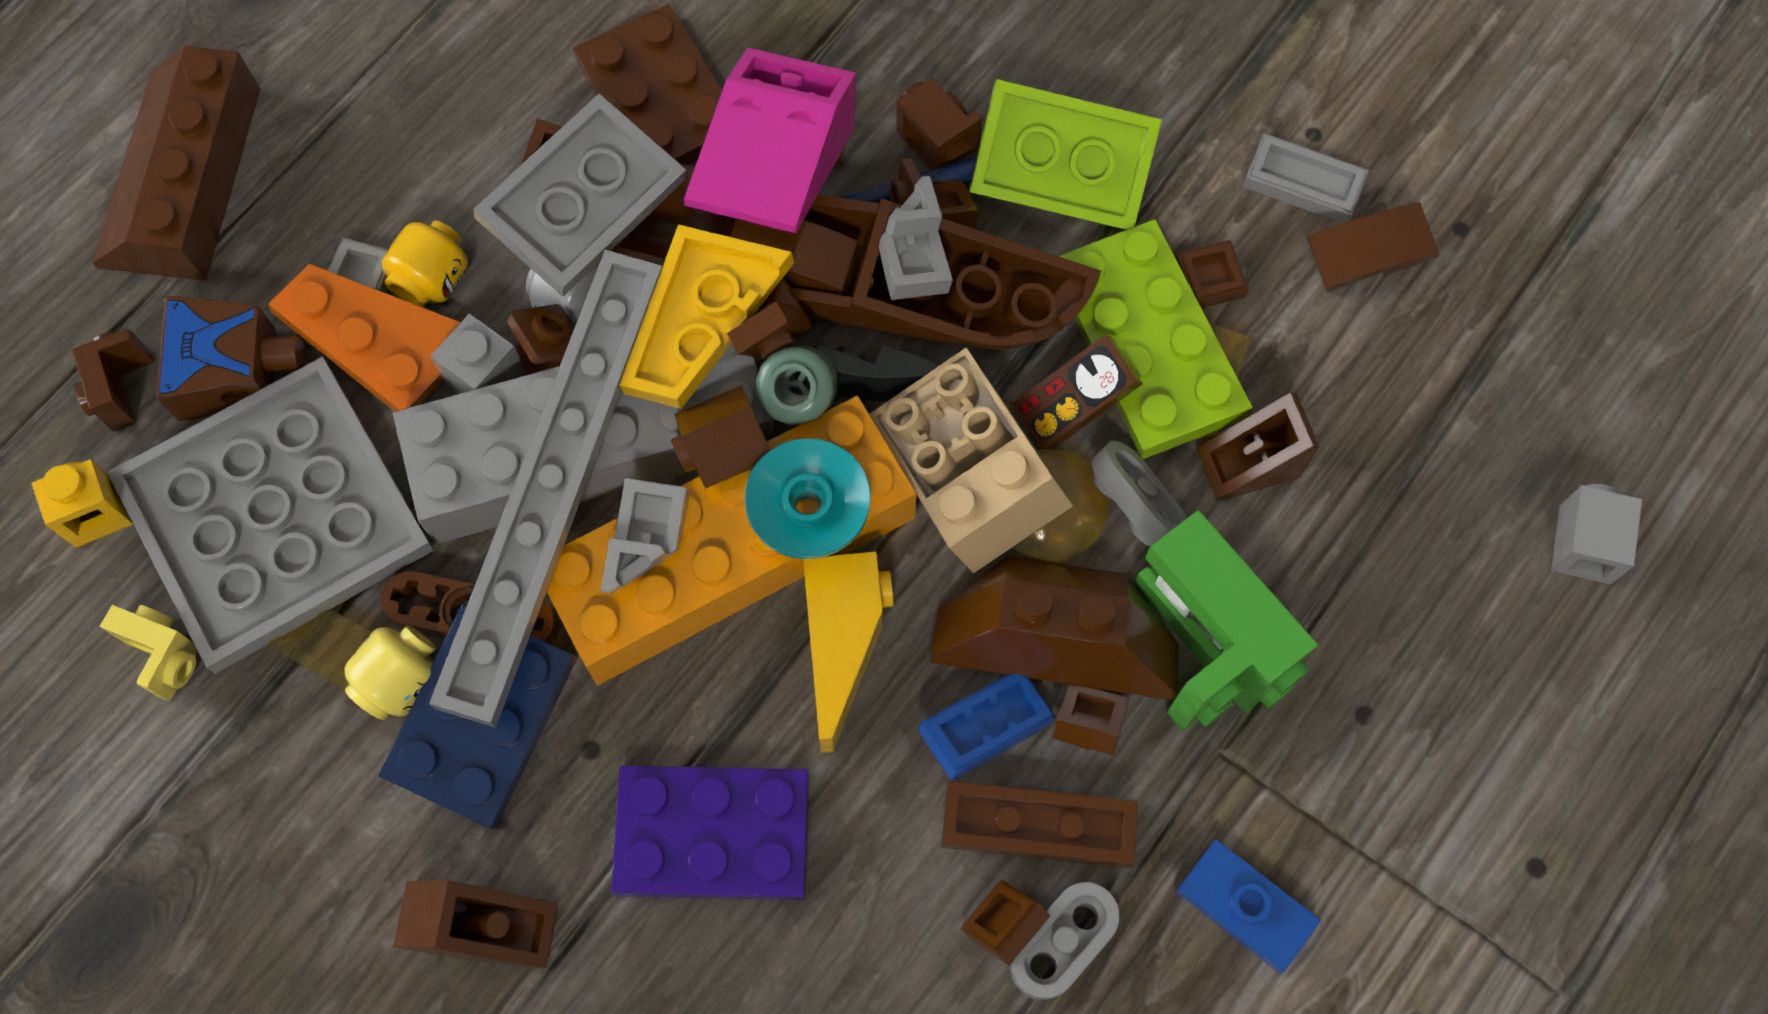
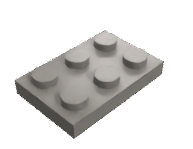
(580, 194)

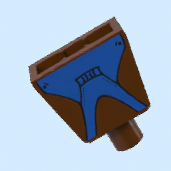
(218, 355)

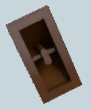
(1260, 450)

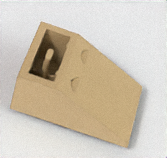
(969, 461)

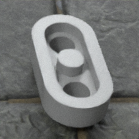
(1137, 491)
(1065, 943)

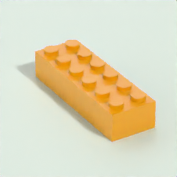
(718, 560)

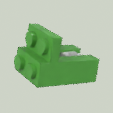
(1226, 620)

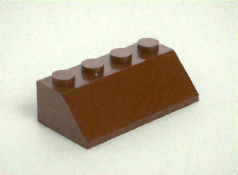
(180, 166)

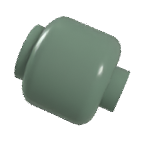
(776, 390)

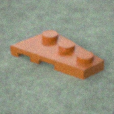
(367, 334)

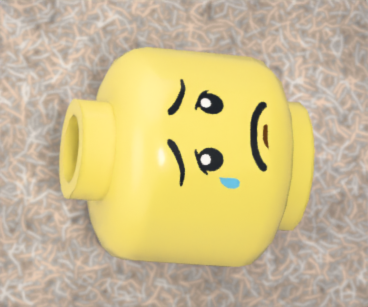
(389, 671)

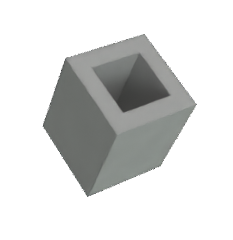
(476, 357)
(1597, 533)

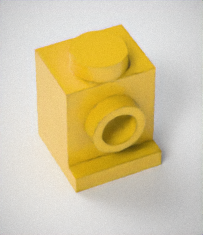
(77, 490)

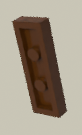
(1040, 824)

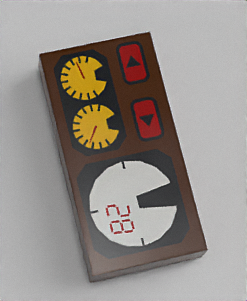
(1077, 393)

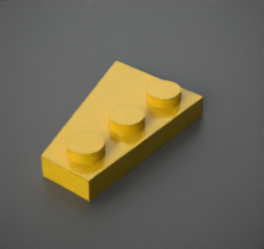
(700, 296)

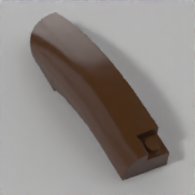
(998, 293)

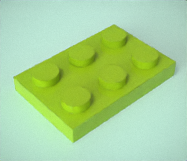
(1064, 155)

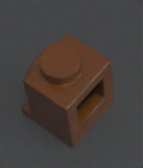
(936, 124)

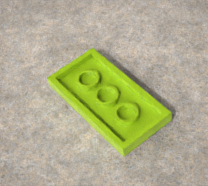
(1165, 338)

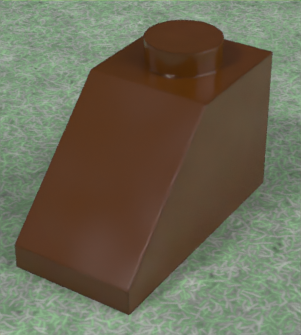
(475, 923)

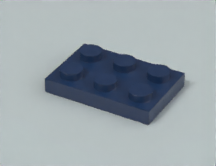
(471, 763)

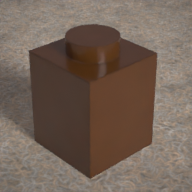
(719, 437)

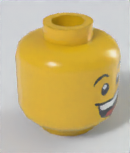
(425, 263)

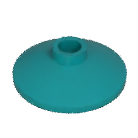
(800, 472)

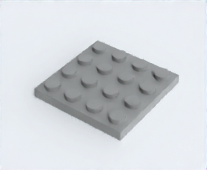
(268, 514)

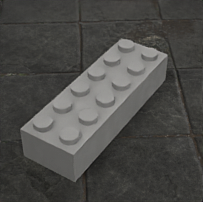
(471, 445)

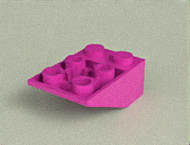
(773, 139)

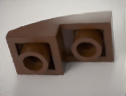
(1373, 245)
(820, 255)

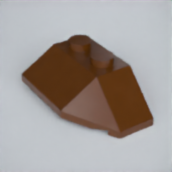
(1059, 628)

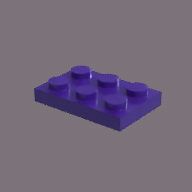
(711, 833)

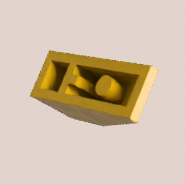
(844, 625)

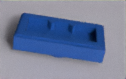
(986, 724)
(1248, 906)

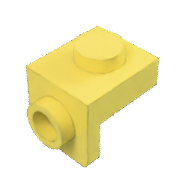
(171, 652)

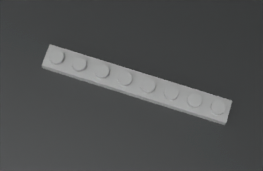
(546, 494)

